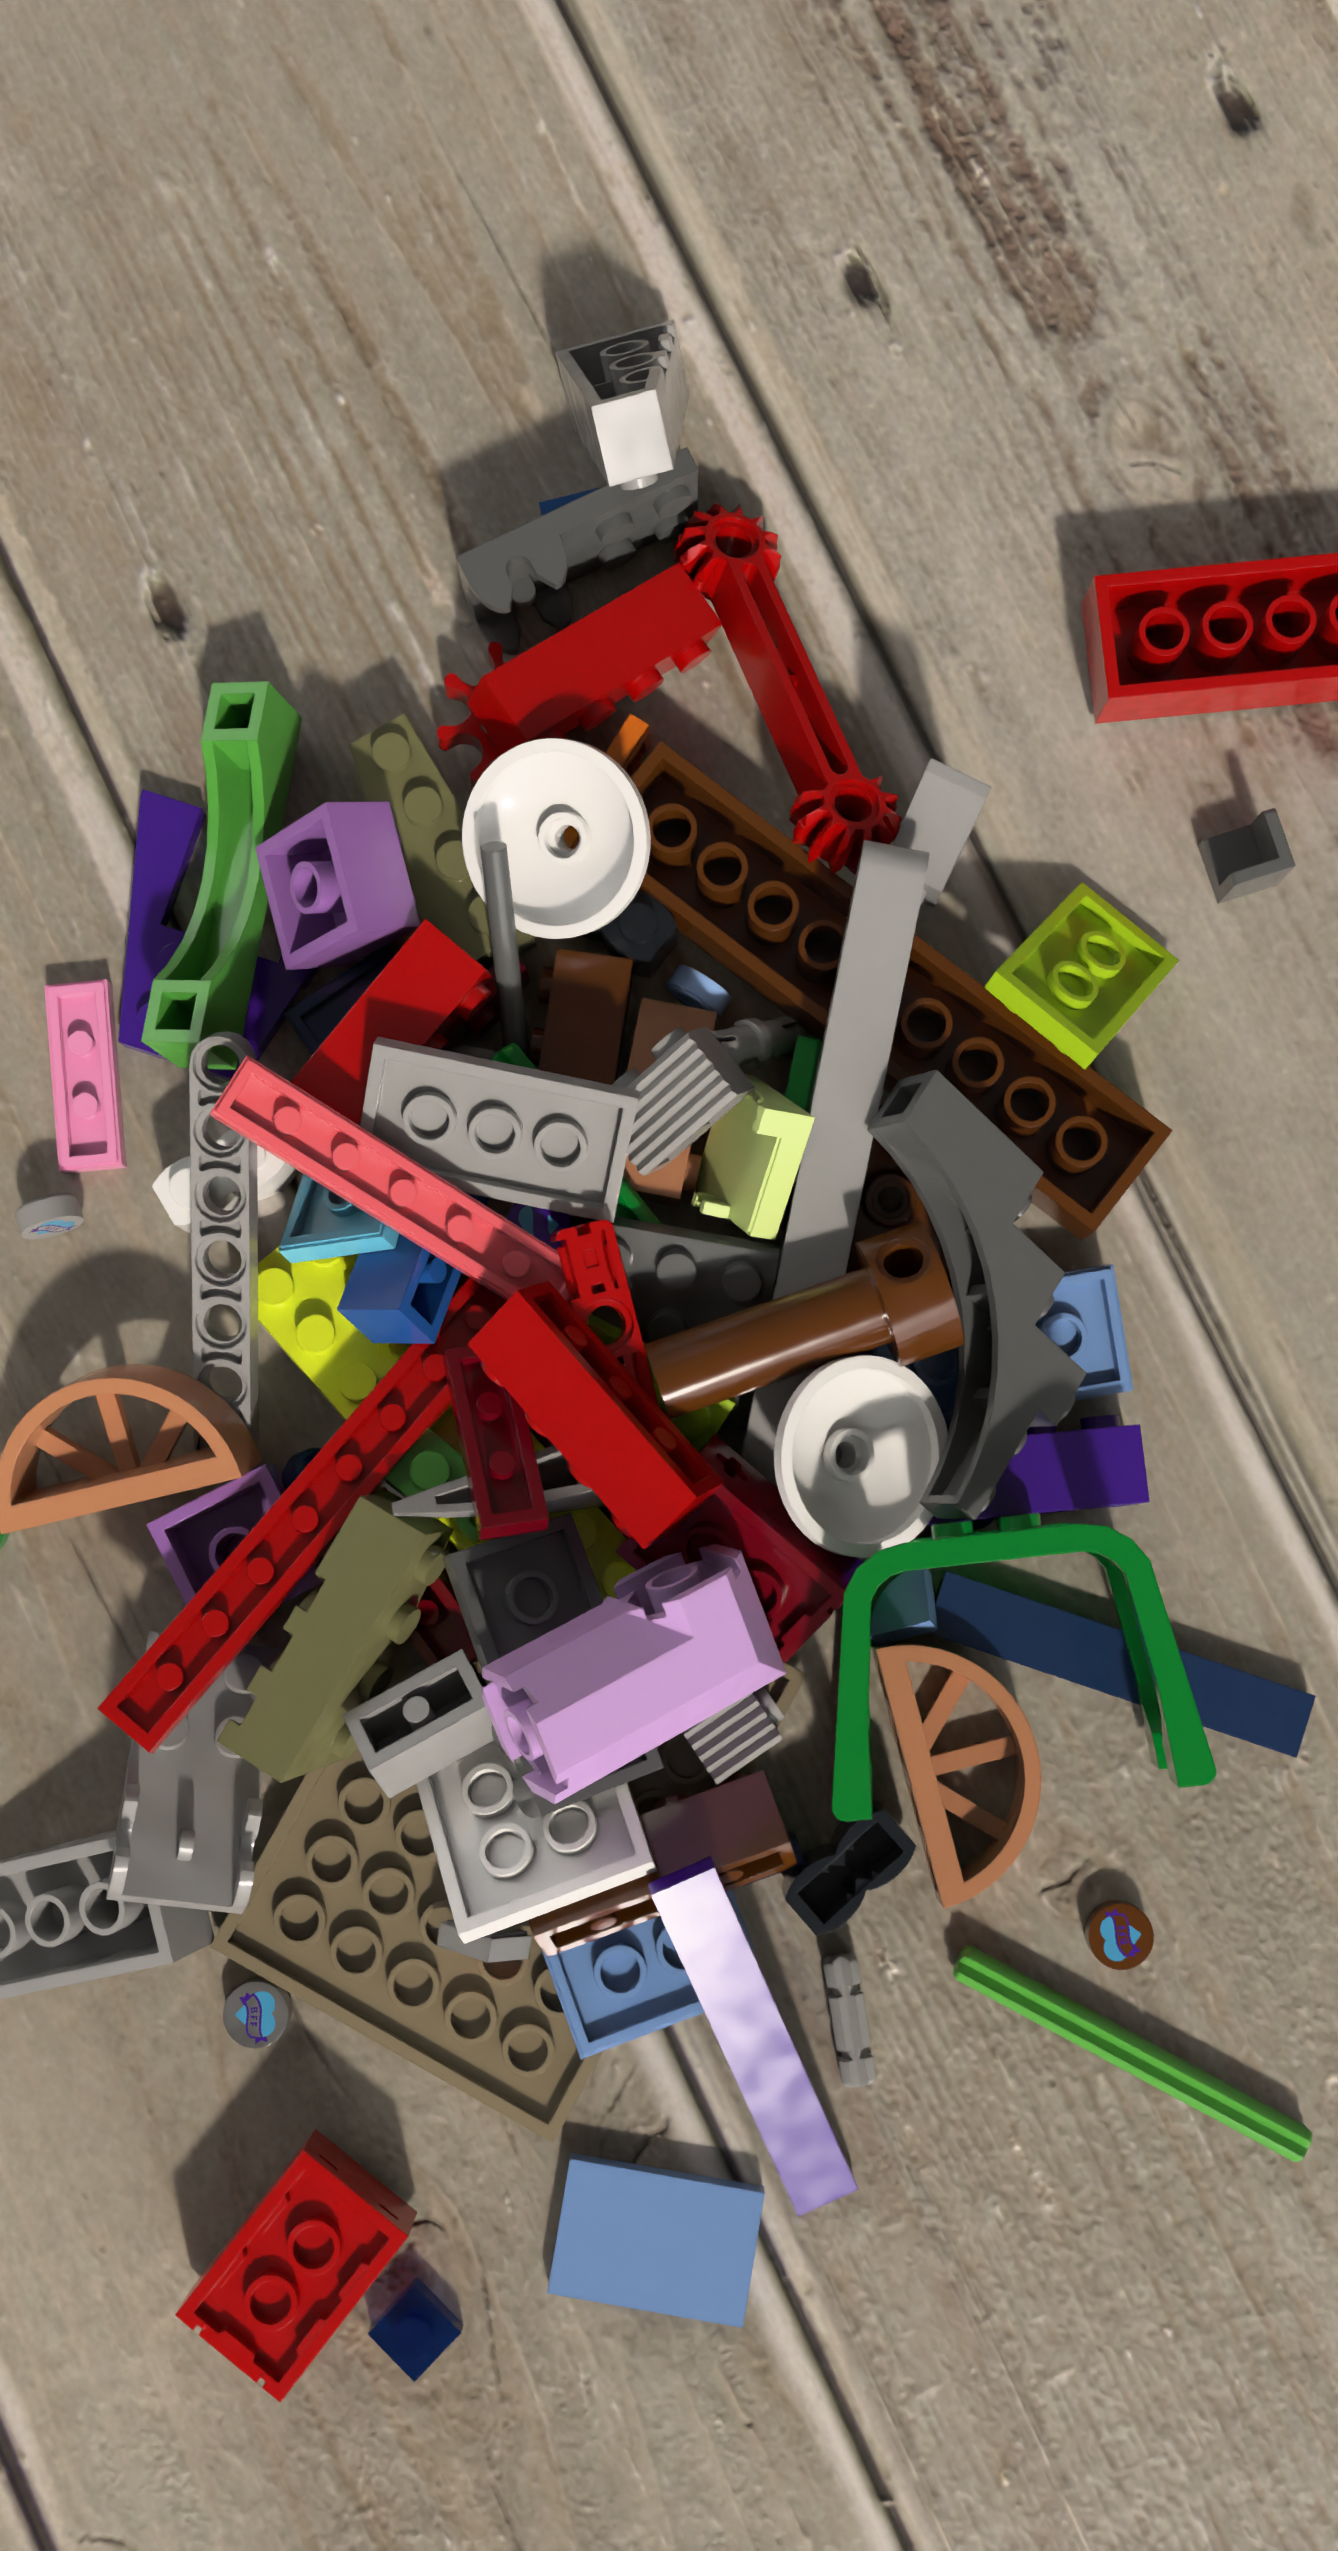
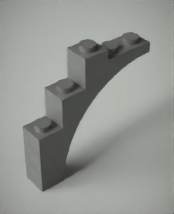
(1000, 1280)

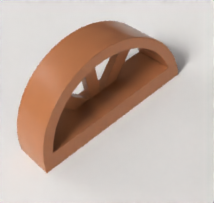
(106, 1487)
(920, 1768)

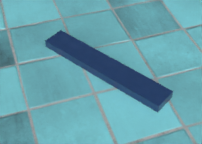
(1099, 1660)

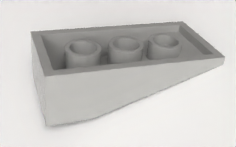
(65, 1930)

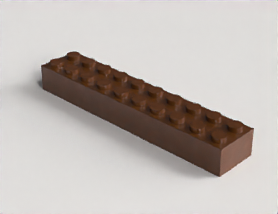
(781, 928)

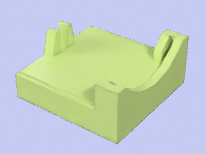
(753, 1161)

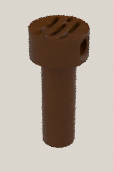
(891, 1300)

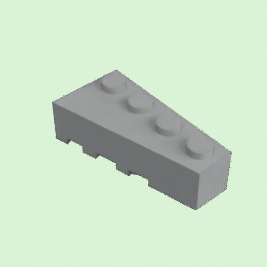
(628, 402)

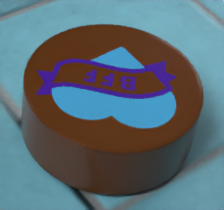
(1119, 1934)

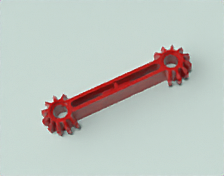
(736, 570)

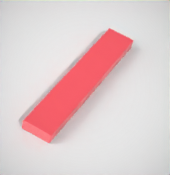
(385, 1182)

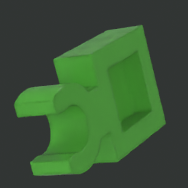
(428, 1466)

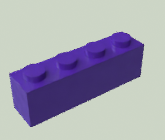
(1072, 1471)

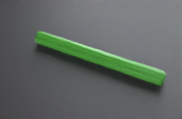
(1132, 2053)

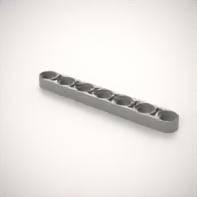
(233, 1226)

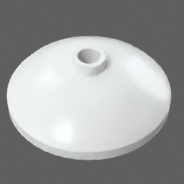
(529, 803)
(889, 1449)

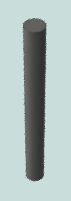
(504, 944)

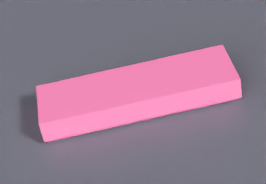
(85, 1076)

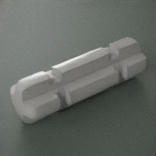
(849, 2020)

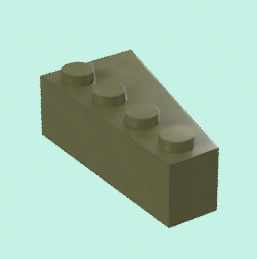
(429, 823)
(340, 1640)

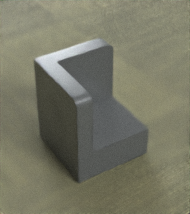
(1247, 857)

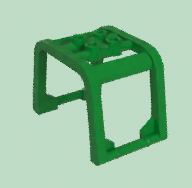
(1163, 1690)

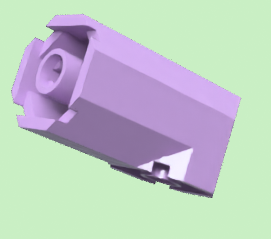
(632, 1670)

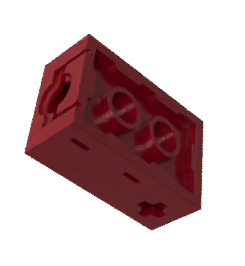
(791, 1574)

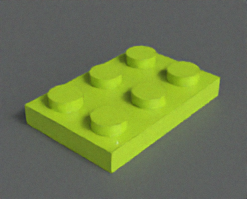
(1081, 975)

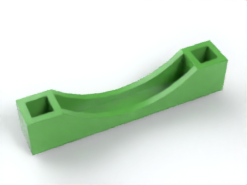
(248, 767)

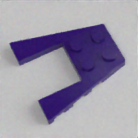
(162, 855)

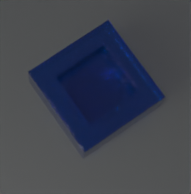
(415, 2329)

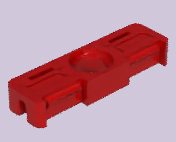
(598, 1279)

